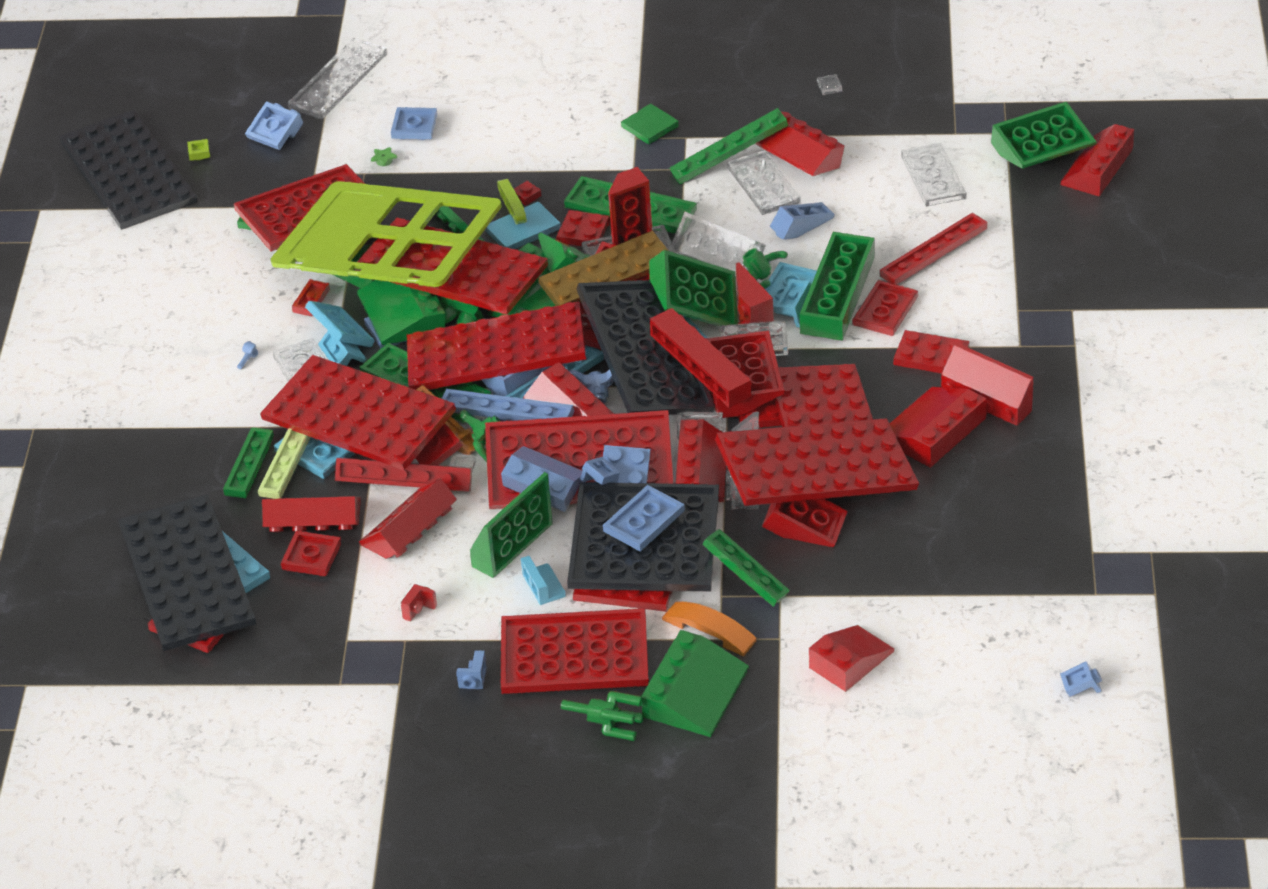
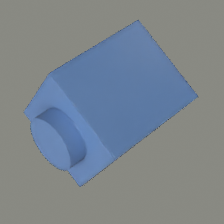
(799, 219)

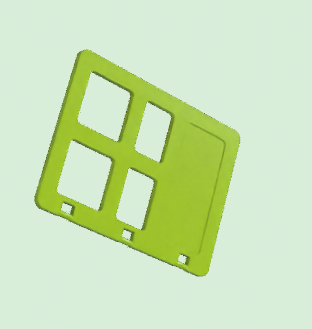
(353, 213)

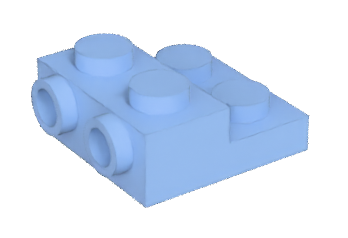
(274, 125)

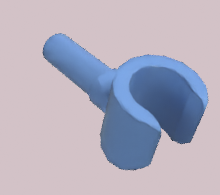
(250, 351)

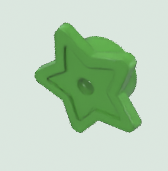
(383, 157)

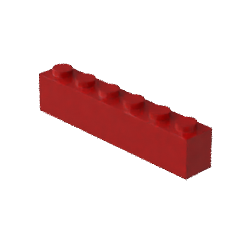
(700, 357)

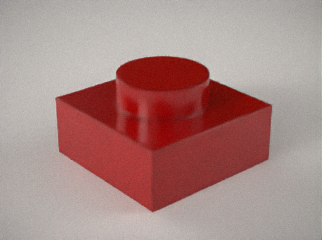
(527, 192)

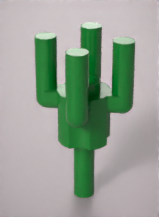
(608, 713)

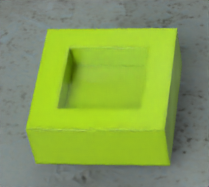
(198, 149)

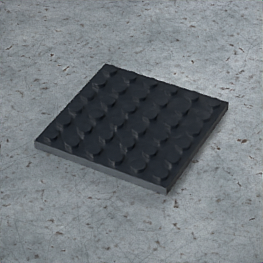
(667, 563)

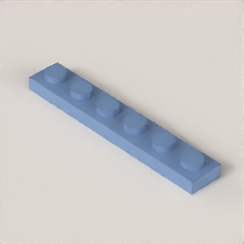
(506, 407)

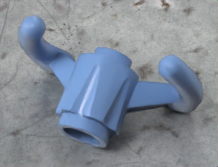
(596, 383)

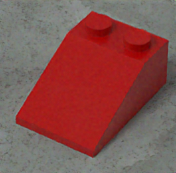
(753, 301)
(806, 521)
(847, 655)

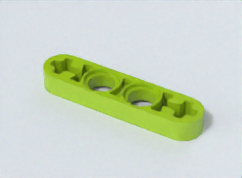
(512, 201)

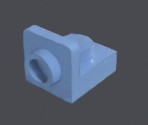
(600, 471)
(474, 675)
(1081, 678)

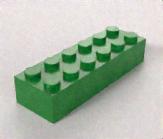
(837, 286)

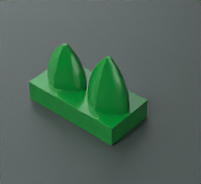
(465, 312)

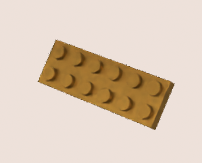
(620, 263)

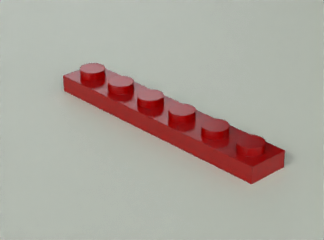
(933, 249)
(414, 475)

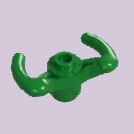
(759, 265)
(478, 428)

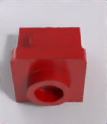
(415, 600)

